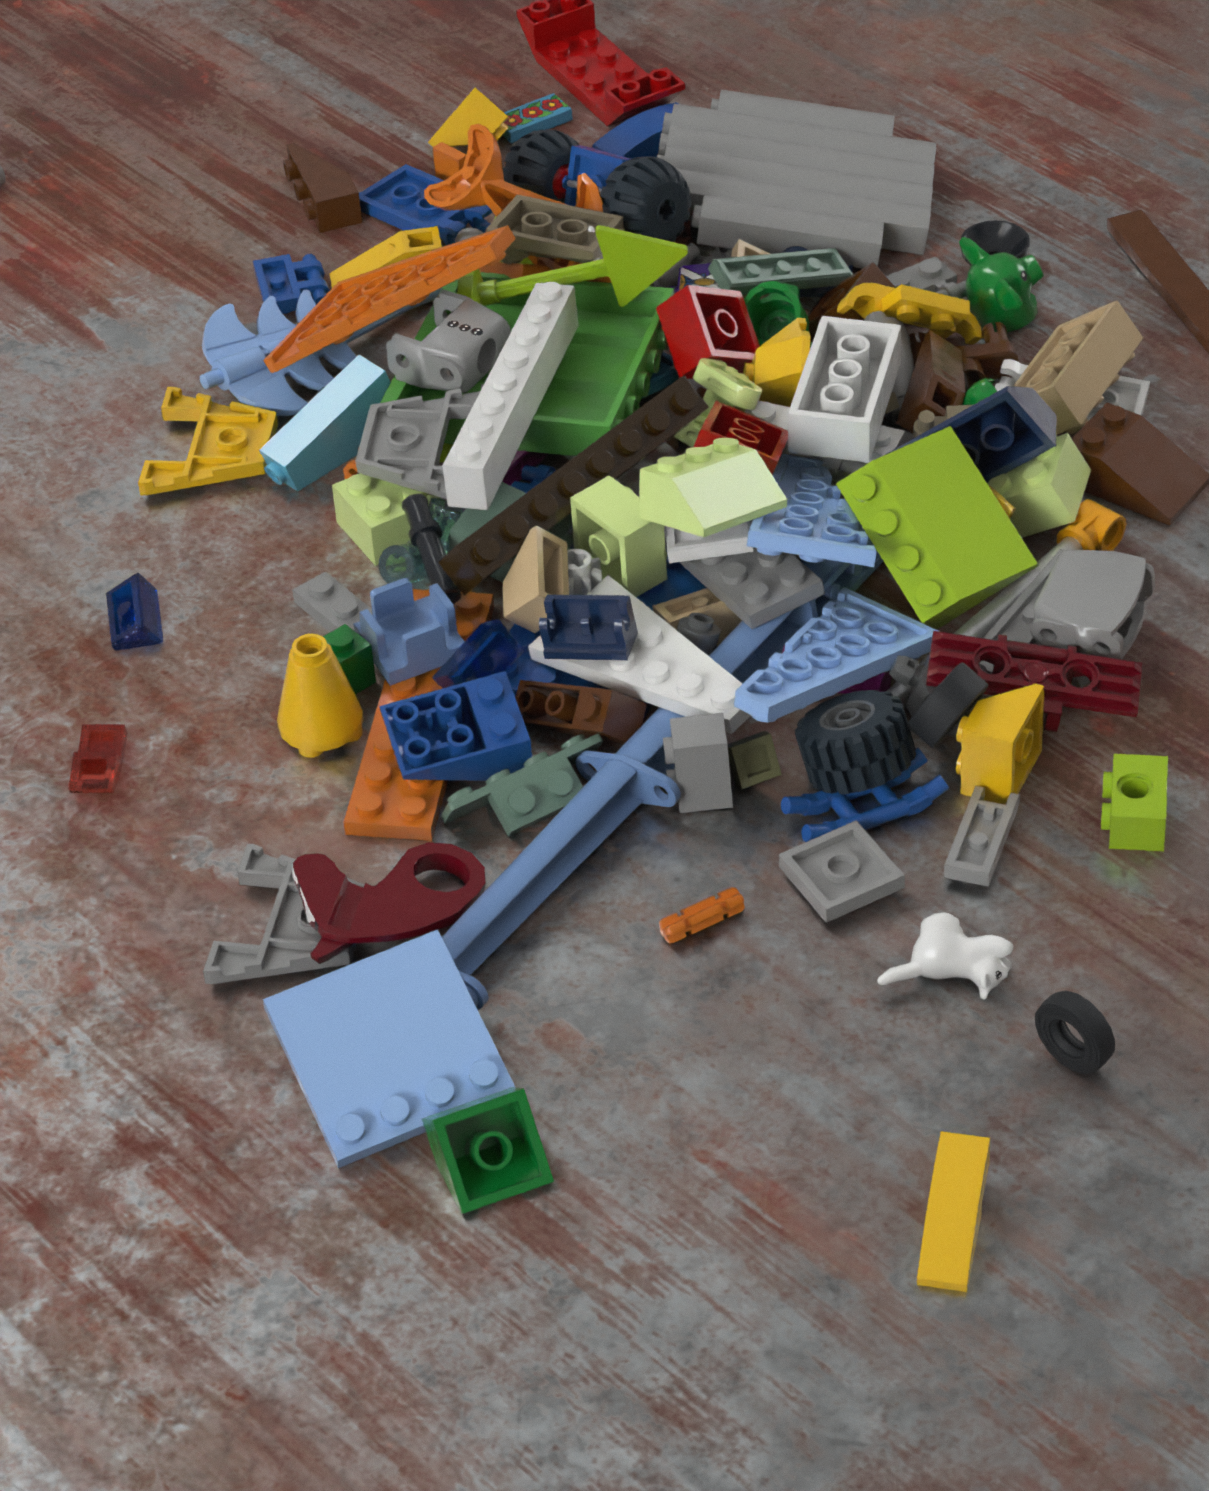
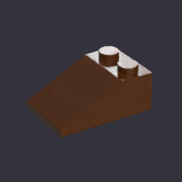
(1138, 465)

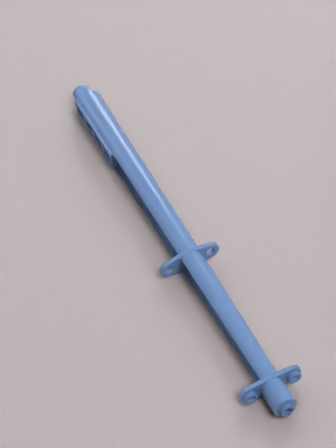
(617, 789)

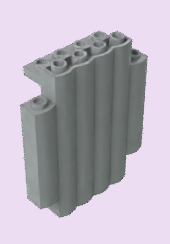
(800, 176)

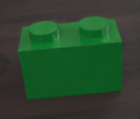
(488, 1149)

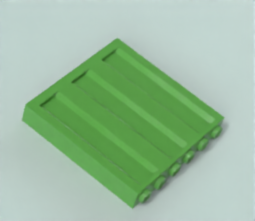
(598, 377)

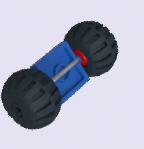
(641, 189)

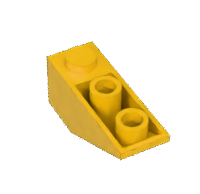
(392, 250)

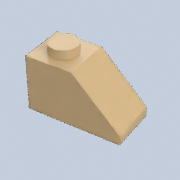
(535, 573)

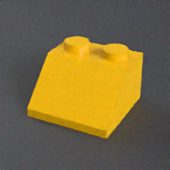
(1001, 742)

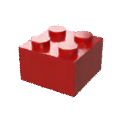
(707, 325)

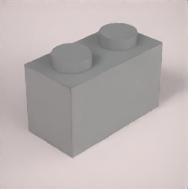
(700, 762)

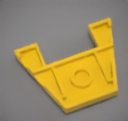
(222, 446)

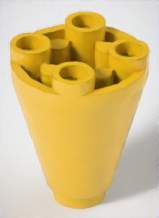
(317, 700)

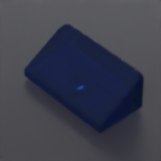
(134, 614)
(484, 653)

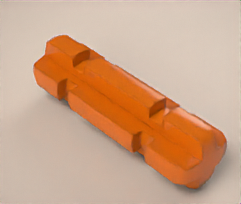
(701, 915)

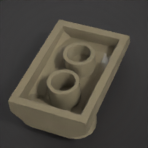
(552, 230)

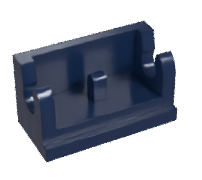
(588, 627)

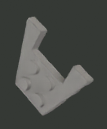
(407, 438)
(287, 935)

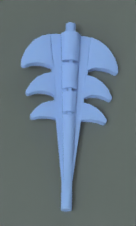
(239, 355)

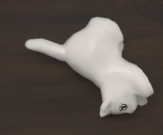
(947, 953)

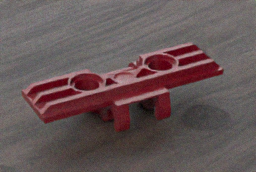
(1016, 664)

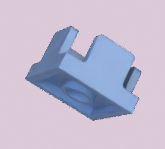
(407, 633)

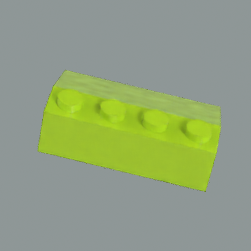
(937, 526)

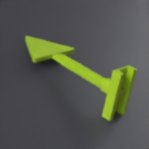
(628, 260)

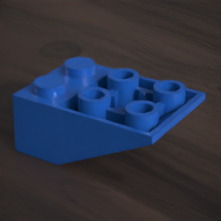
(459, 731)

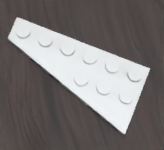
(660, 668)

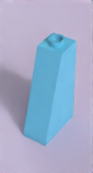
(326, 428)

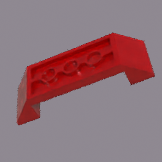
(589, 64)

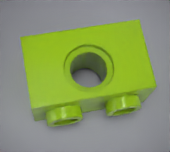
(1137, 802)

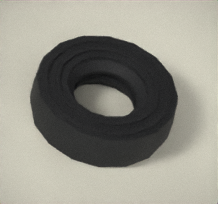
(1087, 1020)

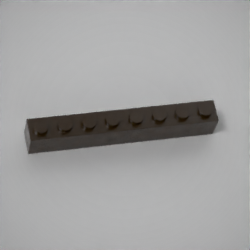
(550, 502)

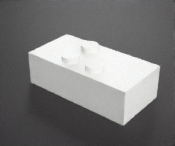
(844, 389)

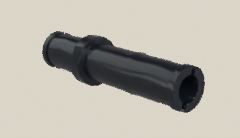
(427, 536)

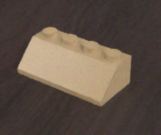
(1082, 363)

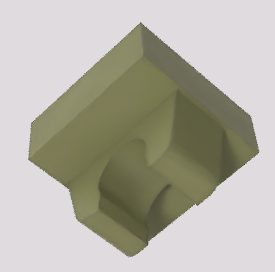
(753, 760)

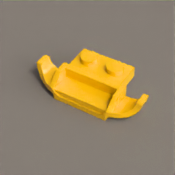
(915, 307)

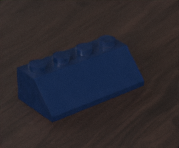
(1002, 430)

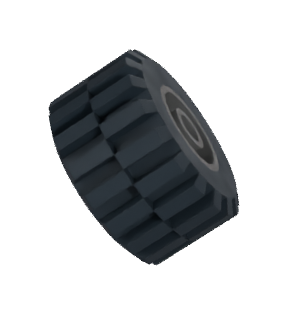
(855, 741)

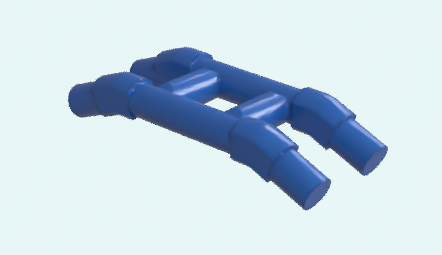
(890, 808)

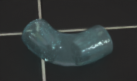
(404, 559)

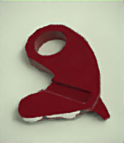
(394, 907)

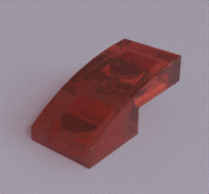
(99, 758)

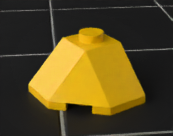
(473, 110)
(780, 363)

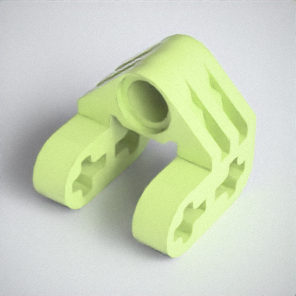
(723, 385)

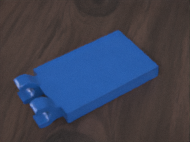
(401, 203)

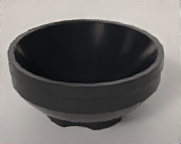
(999, 237)

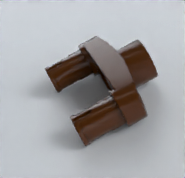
(979, 360)

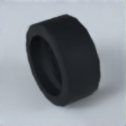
(947, 705)

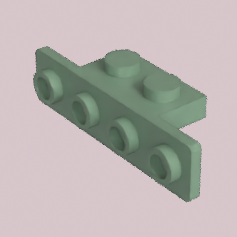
(530, 793)

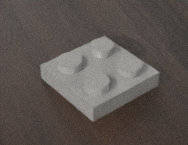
(841, 871)

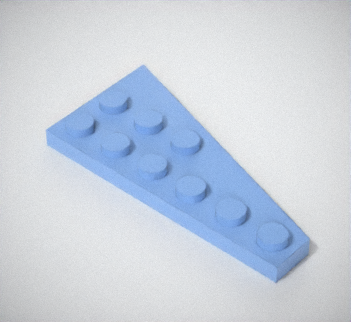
(814, 522)
(831, 653)

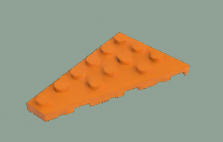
(382, 291)

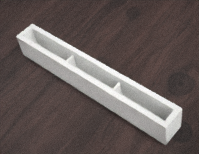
(510, 397)

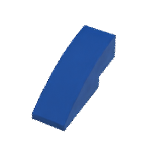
(637, 135)

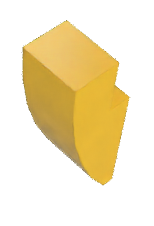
(953, 1211)

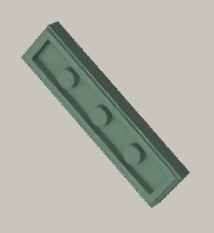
(797, 268)

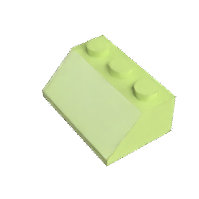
(709, 489)

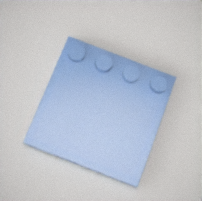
(386, 1046)

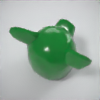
(1000, 286)
(775, 310)

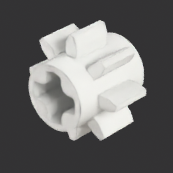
(583, 572)

